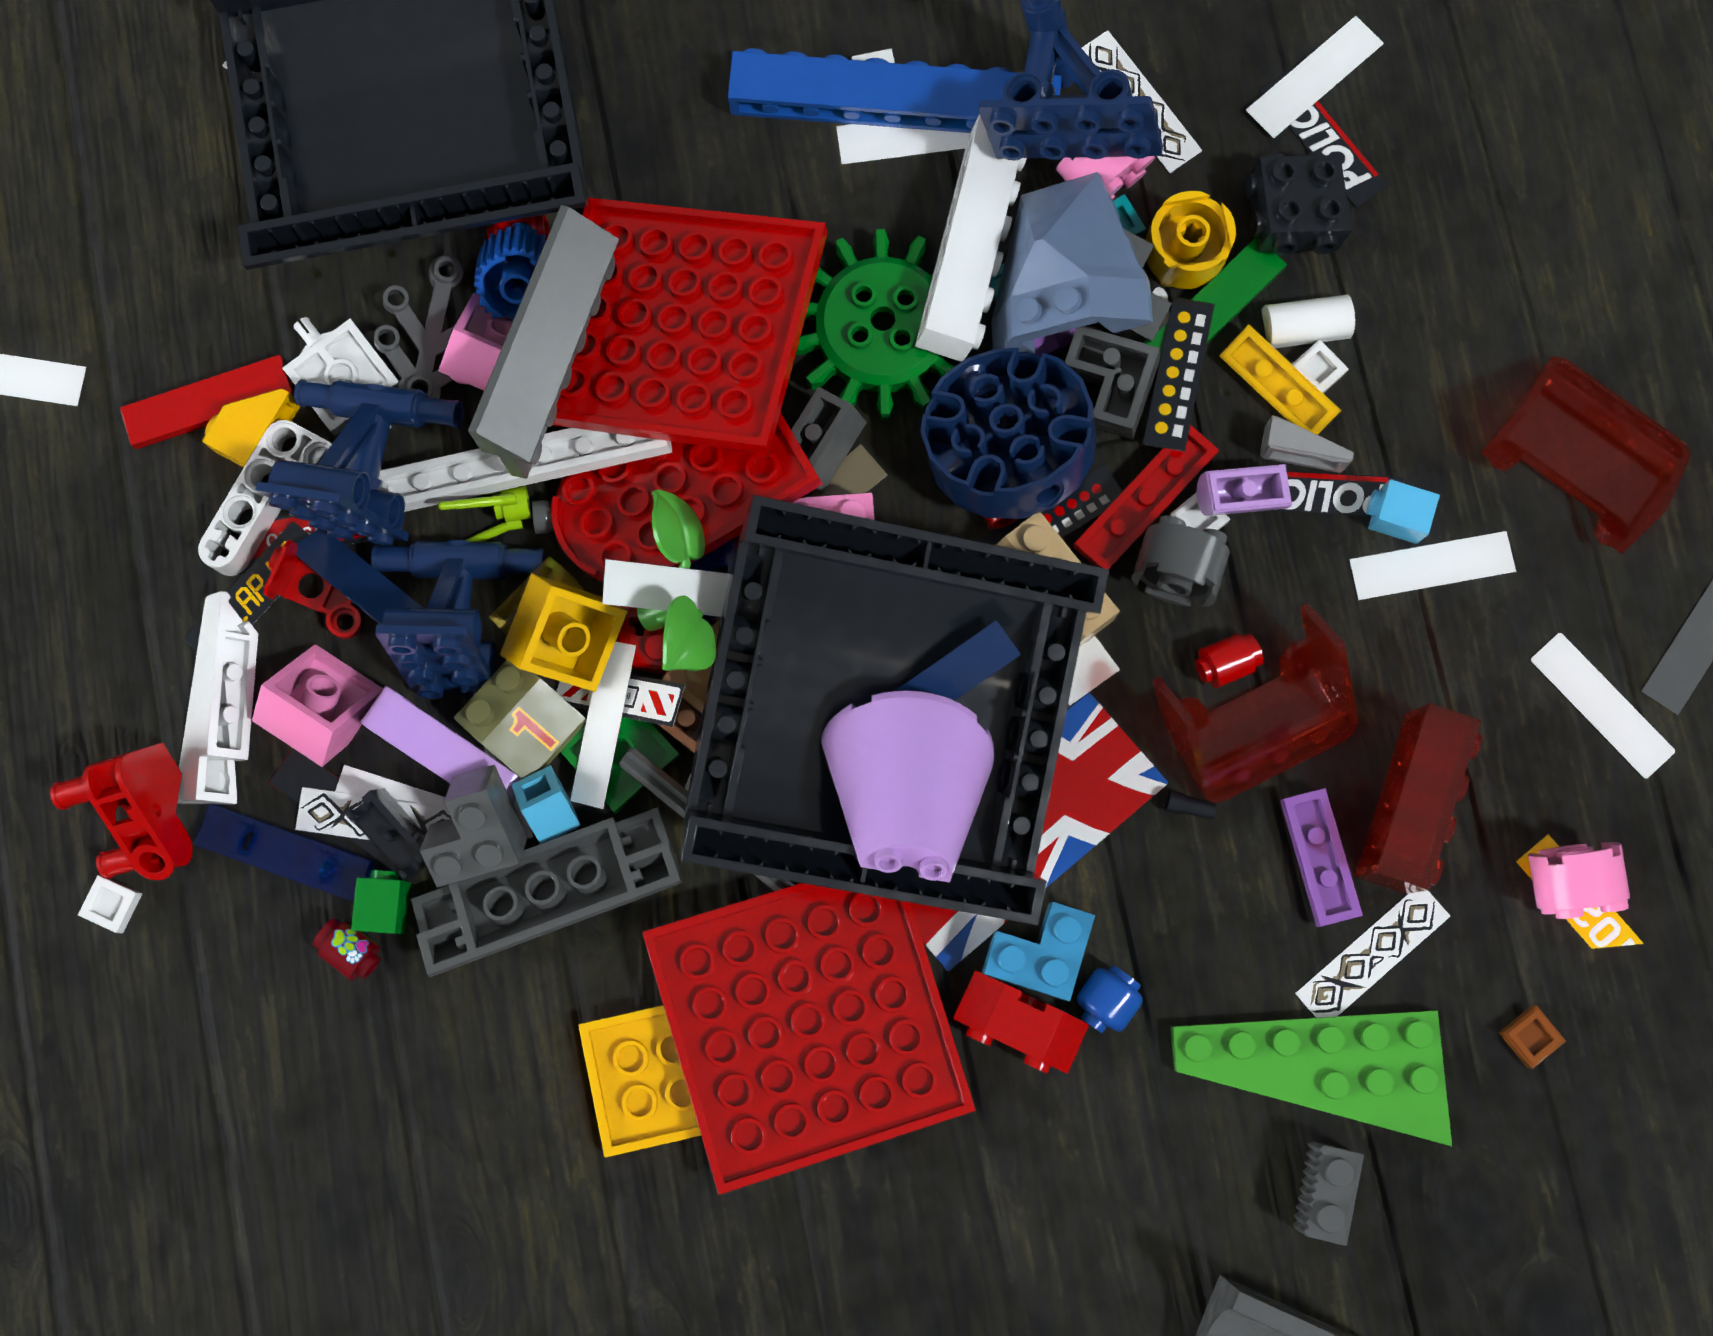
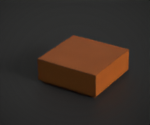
(1532, 1037)

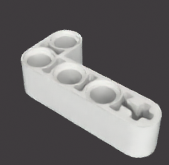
(242, 496)

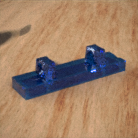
(282, 852)

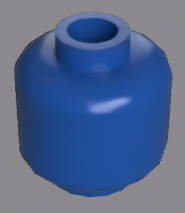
(1109, 999)

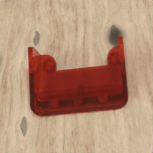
(1593, 450)

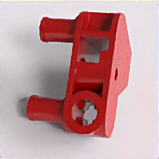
(148, 790)

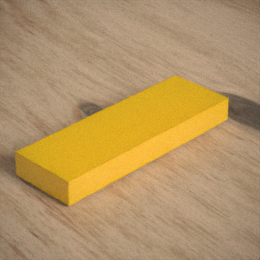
(1279, 381)

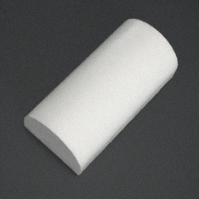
(1309, 321)

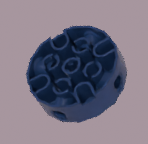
(1009, 433)

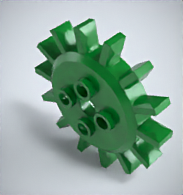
(877, 362)

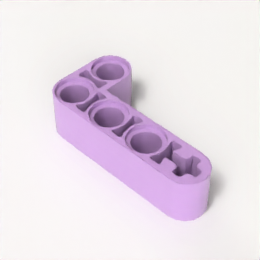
(429, 740)

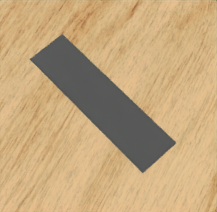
(1685, 658)

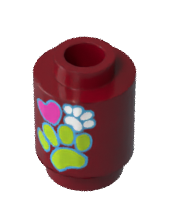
(347, 950)

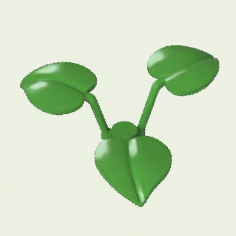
(687, 637)

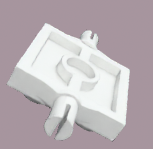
(334, 357)

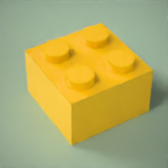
(563, 633)

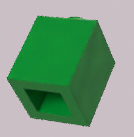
(381, 903)

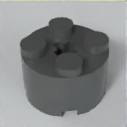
(1181, 562)

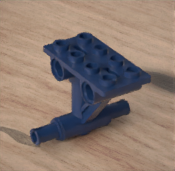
(1051, 126)
(345, 485)
(441, 644)

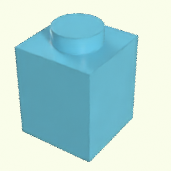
(1402, 511)
(545, 805)

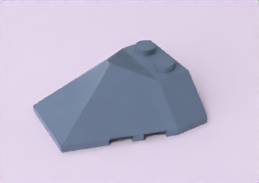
(1068, 267)

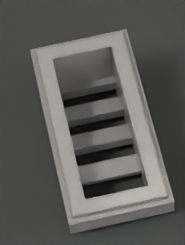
(1298, 446)

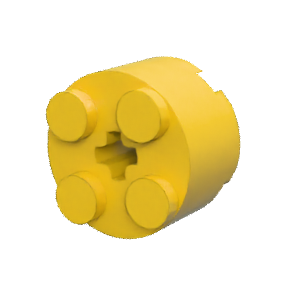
(1209, 235)

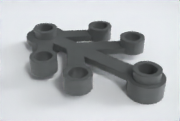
(428, 341)

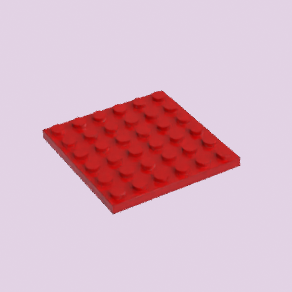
(694, 325)
(805, 1028)

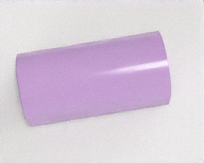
(1243, 490)

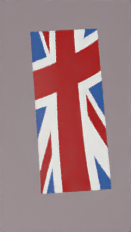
(1093, 790)

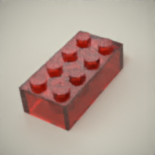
(1419, 799)

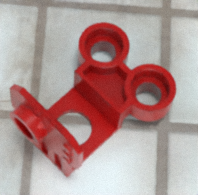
(285, 580)

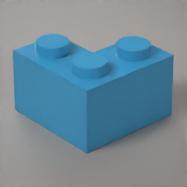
(1051, 962)

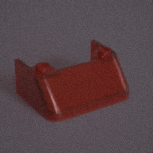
(1271, 725)

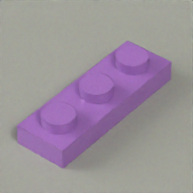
(1321, 857)

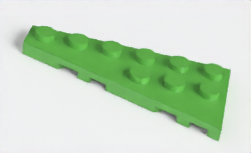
(1351, 1066)

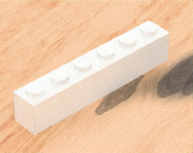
(969, 250)

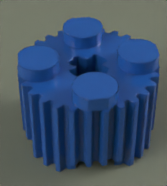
(506, 268)

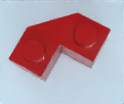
(1020, 1021)

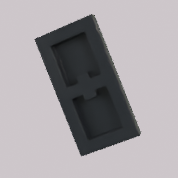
(391, 831)

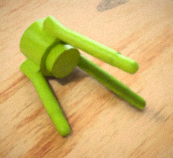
(509, 504)

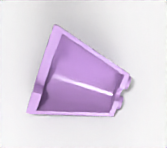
(908, 779)

